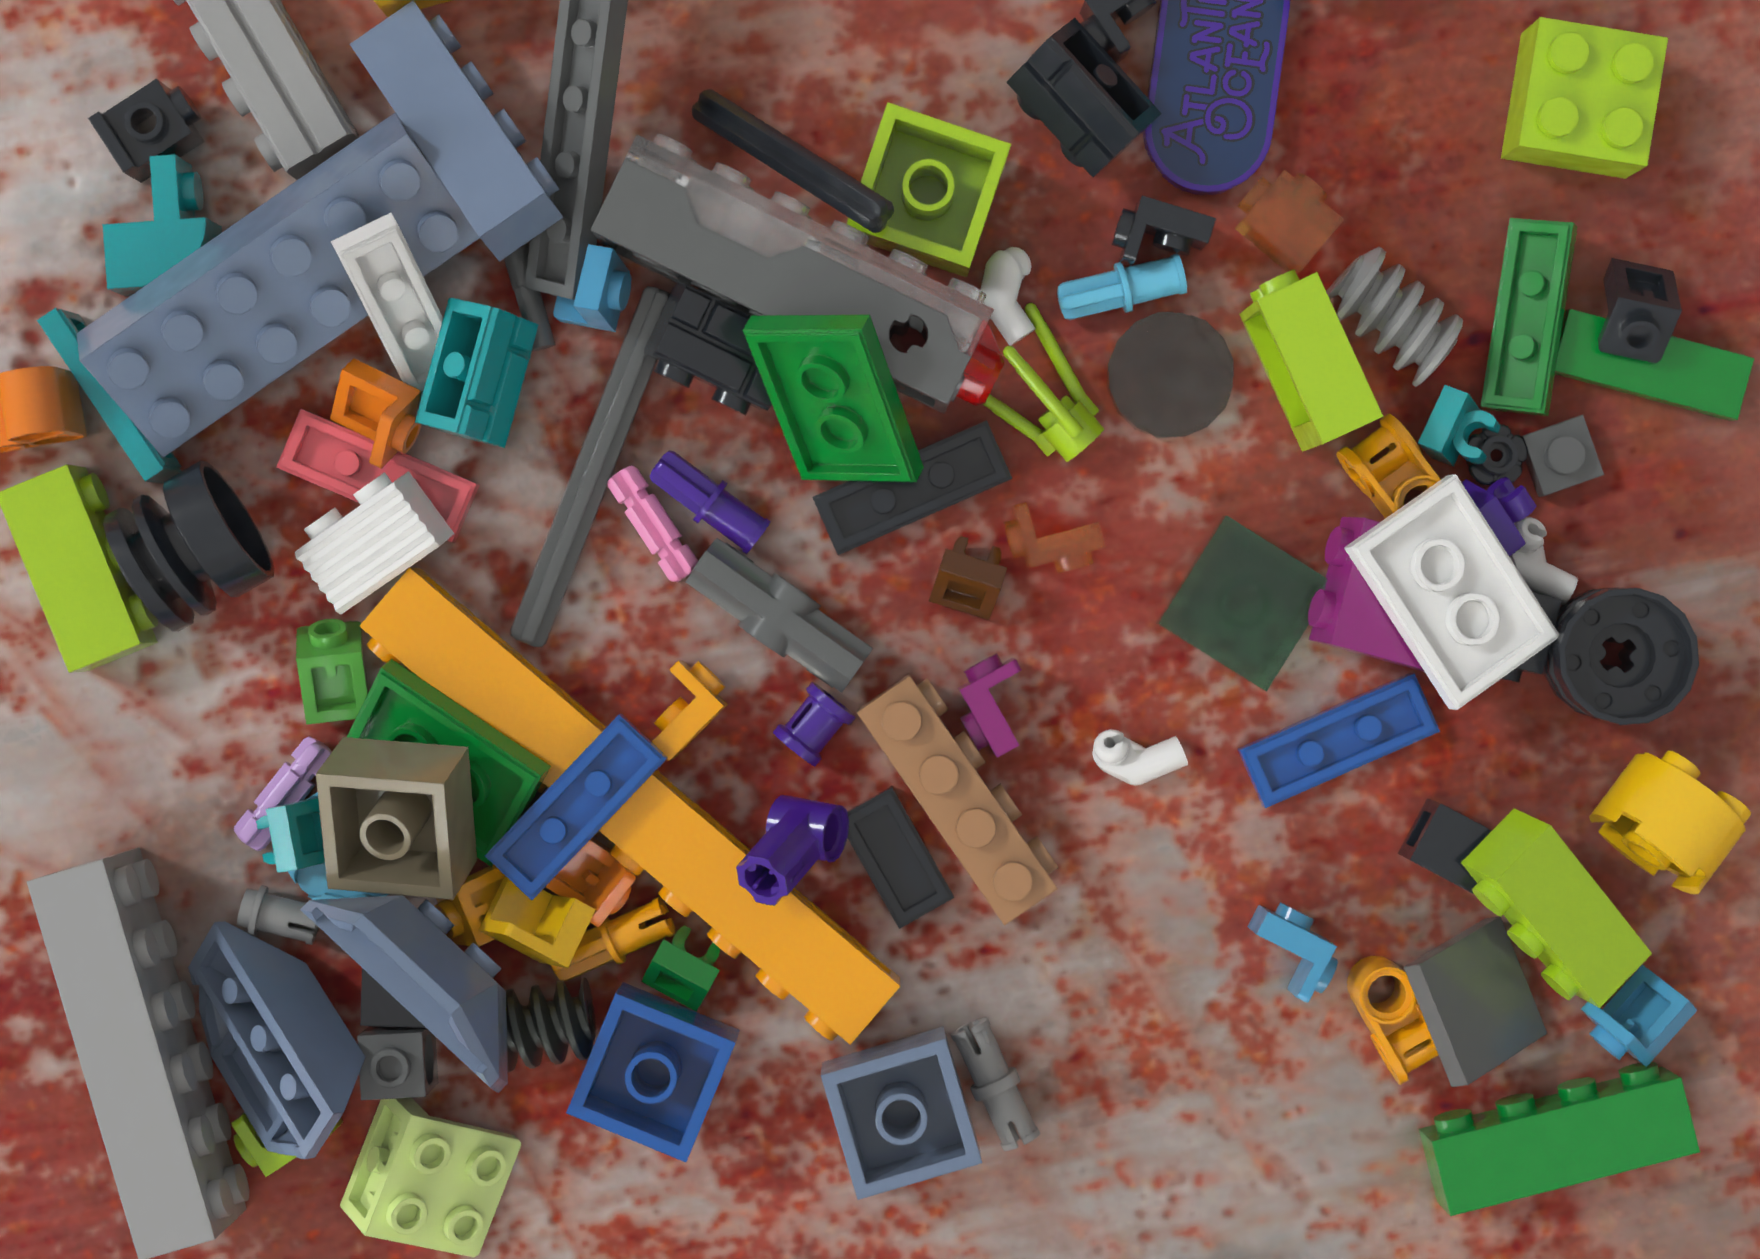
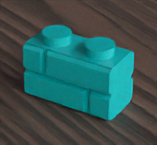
(477, 372)

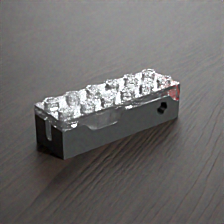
(778, 261)

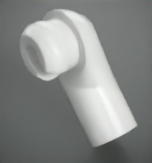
(1533, 566)
(1134, 762)

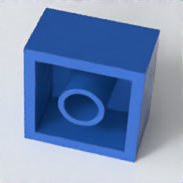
(653, 1071)

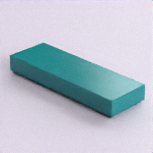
(62, 331)

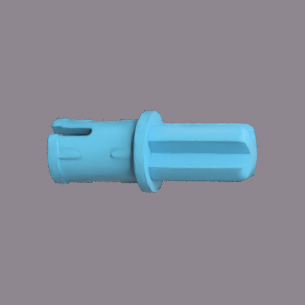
(1122, 287)

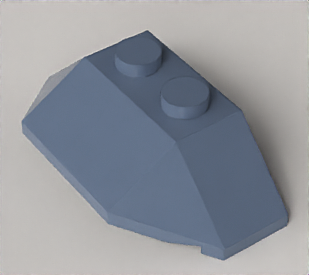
(425, 973)
(274, 1039)

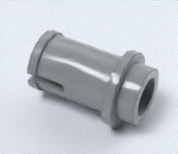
(275, 915)

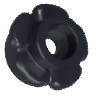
(1512, 450)

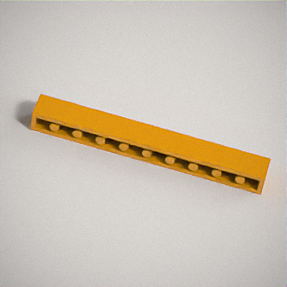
(658, 825)

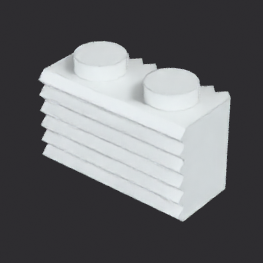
(372, 542)

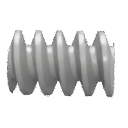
(1396, 313)

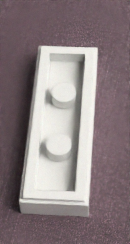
(393, 295)

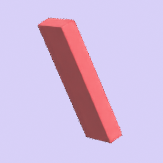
(340, 462)

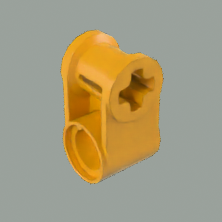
(1393, 474)
(1395, 1024)

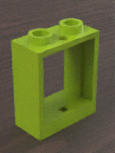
(1308, 359)

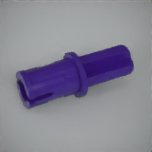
(708, 500)

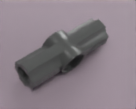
(778, 615)

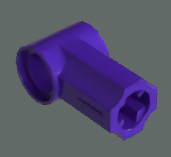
(795, 838)

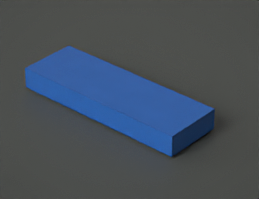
(1338, 740)
(576, 806)

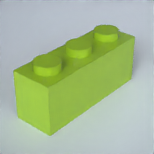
(73, 569)
(1555, 909)

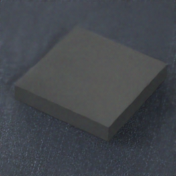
(1475, 1001)

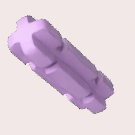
(288, 786)

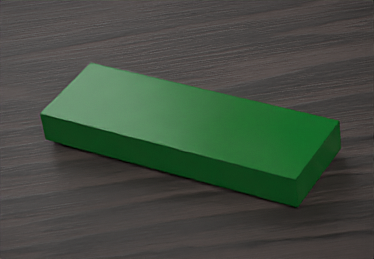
(1529, 316)
(1686, 377)

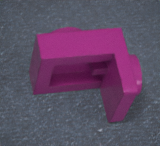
(985, 721)

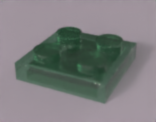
(1243, 603)

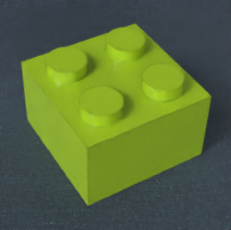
(1584, 98)
(938, 184)

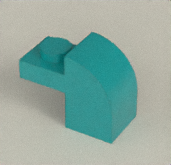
(147, 249)

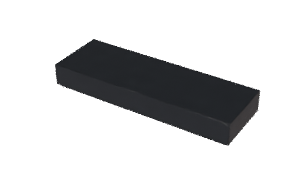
(951, 473)

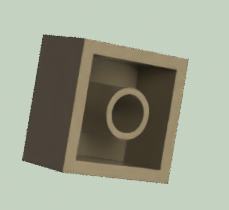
(397, 817)

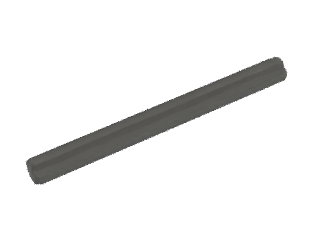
(590, 476)

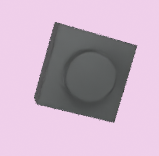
(1561, 456)

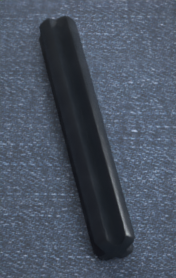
(793, 161)

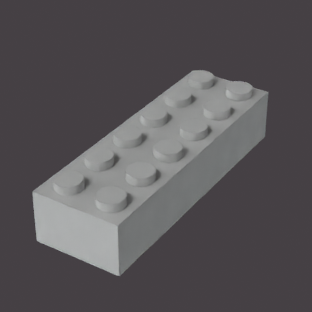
(140, 1052)

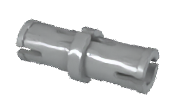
(995, 1084)

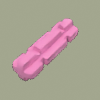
(652, 523)

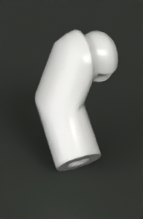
(1002, 284)

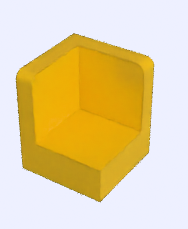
(540, 928)

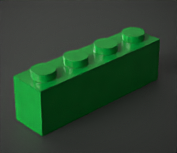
(1558, 1138)

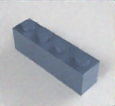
(457, 131)

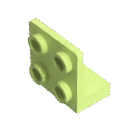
(428, 1179)

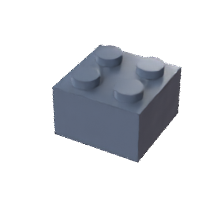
(900, 1113)

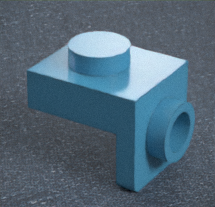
(600, 292)
(1292, 932)
(1640, 1017)

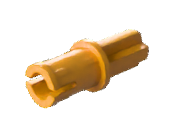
(618, 938)

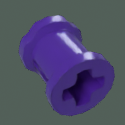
(814, 724)

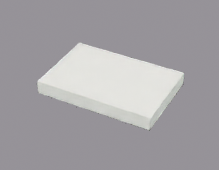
(1452, 592)

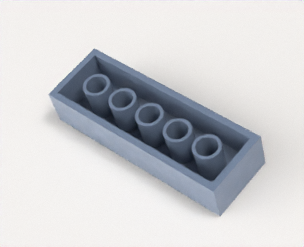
(266, 289)

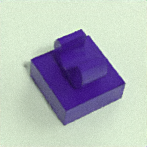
(1501, 508)

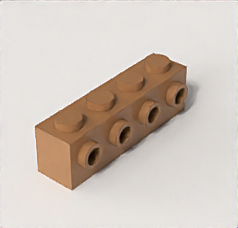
(956, 798)

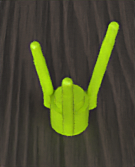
(1066, 424)

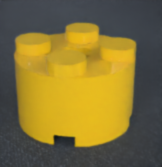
(1670, 819)

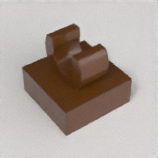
(967, 581)

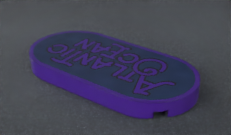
(1216, 90)

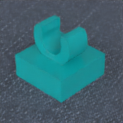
(1451, 425)
(294, 835)

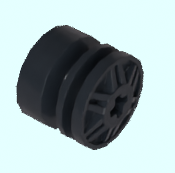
(179, 552)
(1656, 657)

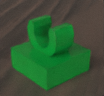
(681, 973)

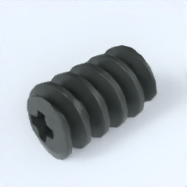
(549, 1025)

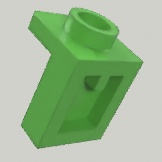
(331, 670)

